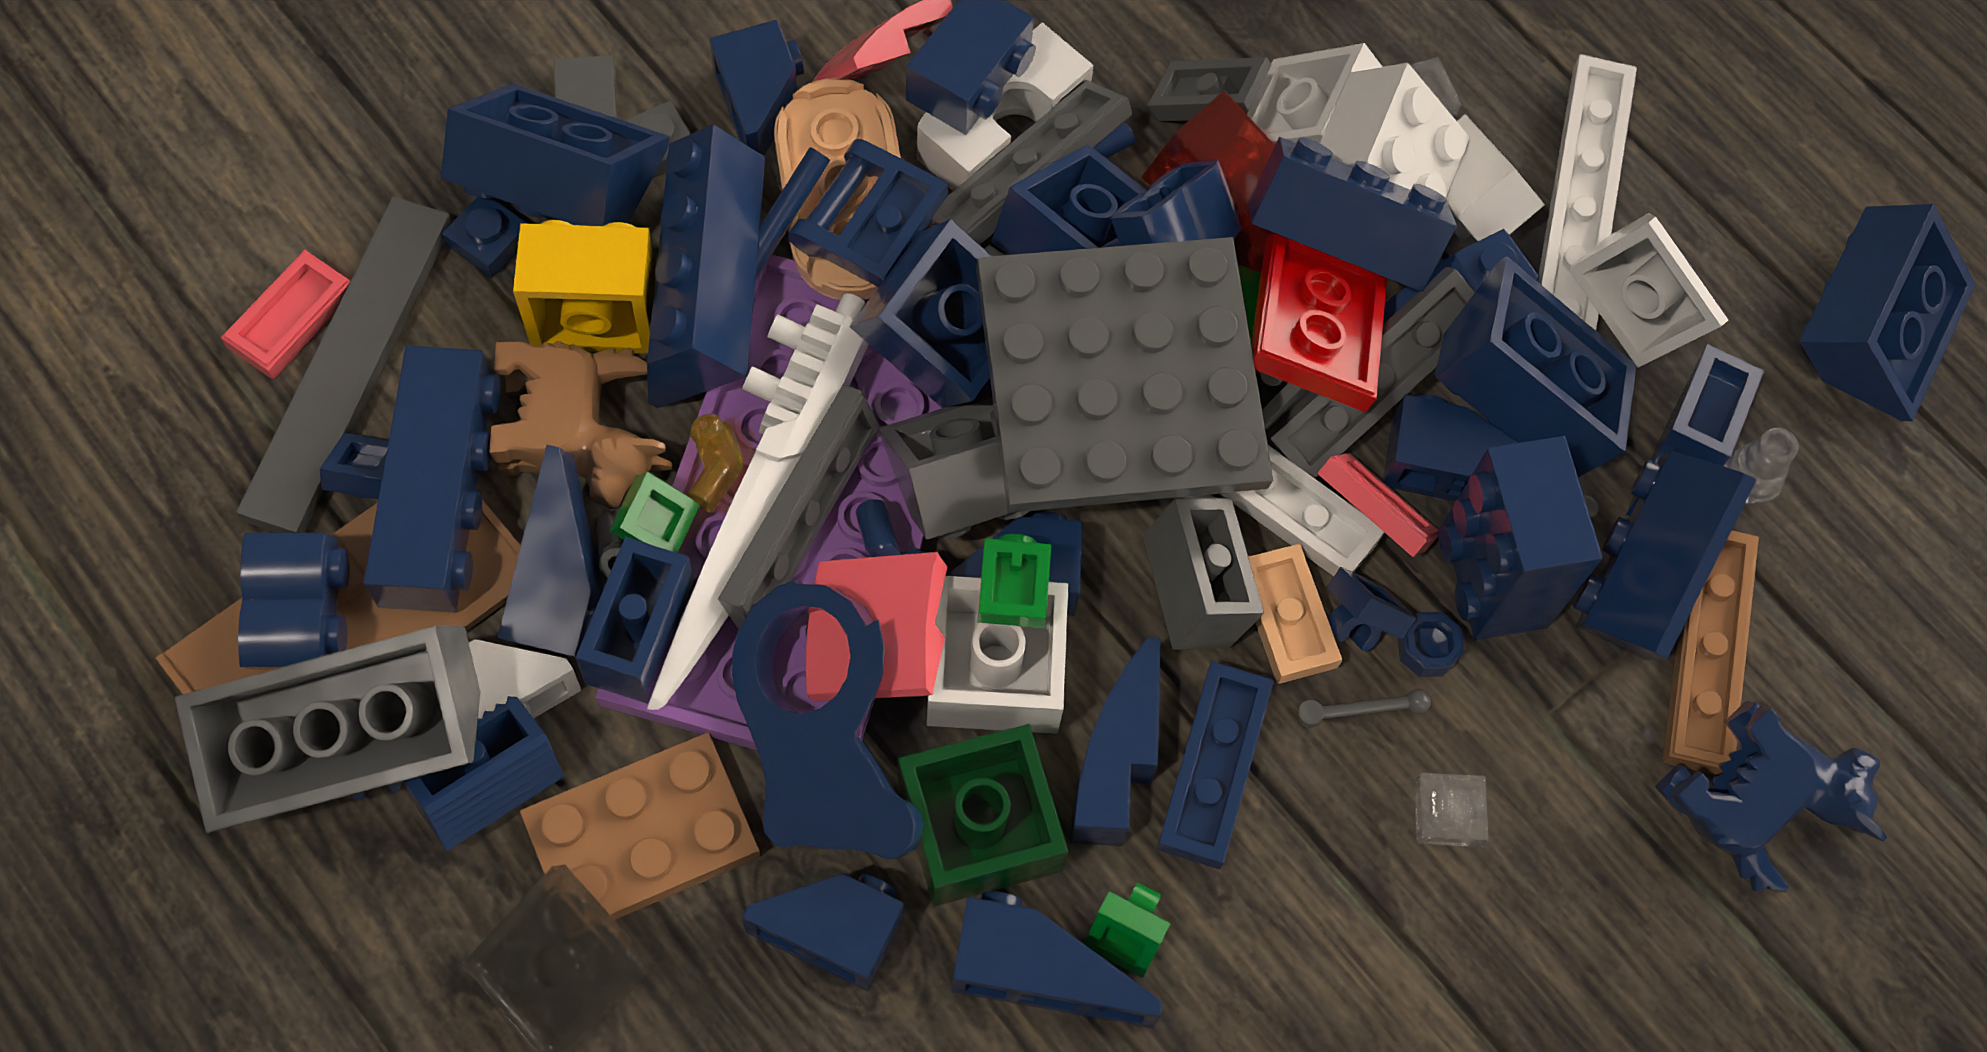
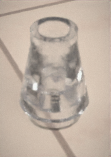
(1767, 460)

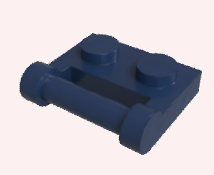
(885, 221)

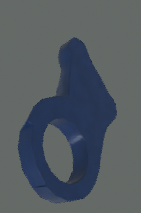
(815, 767)

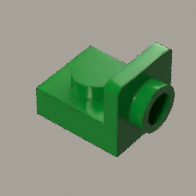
(1014, 581)

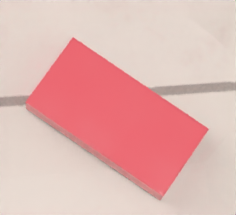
(287, 315)
(1379, 503)

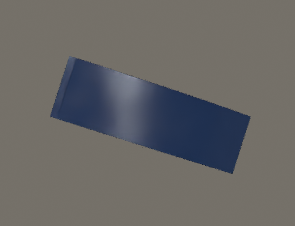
(1709, 410)
(1119, 752)

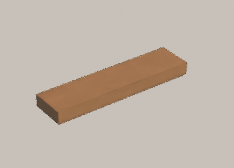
(1712, 662)

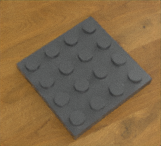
(1122, 374)

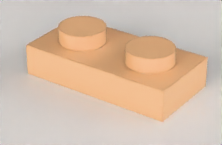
(1294, 619)

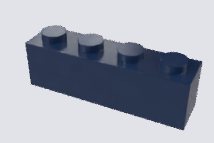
(431, 480)

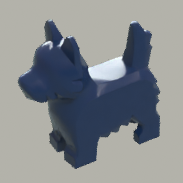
(1767, 787)

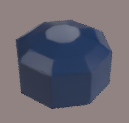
(1431, 645)

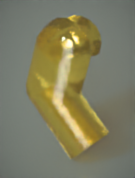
(720, 458)

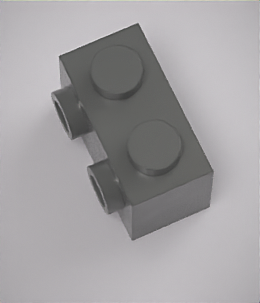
(1202, 573)

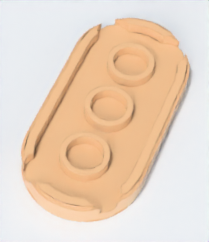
(829, 118)

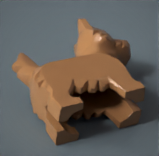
(564, 413)

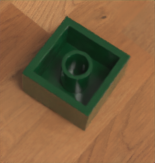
(983, 814)

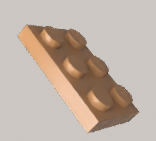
(646, 828)

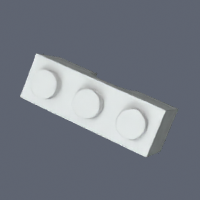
(1047, 81)

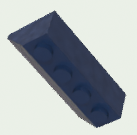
(705, 266)

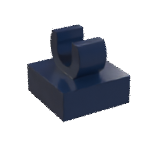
(1366, 607)

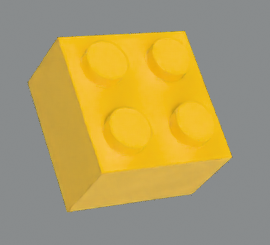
(586, 285)

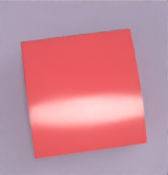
(884, 42)
(905, 599)

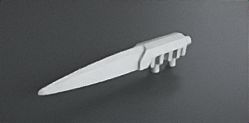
(822, 362)

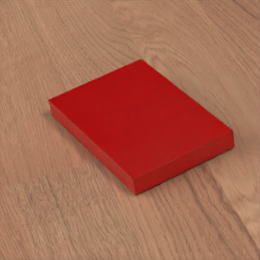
(1319, 322)

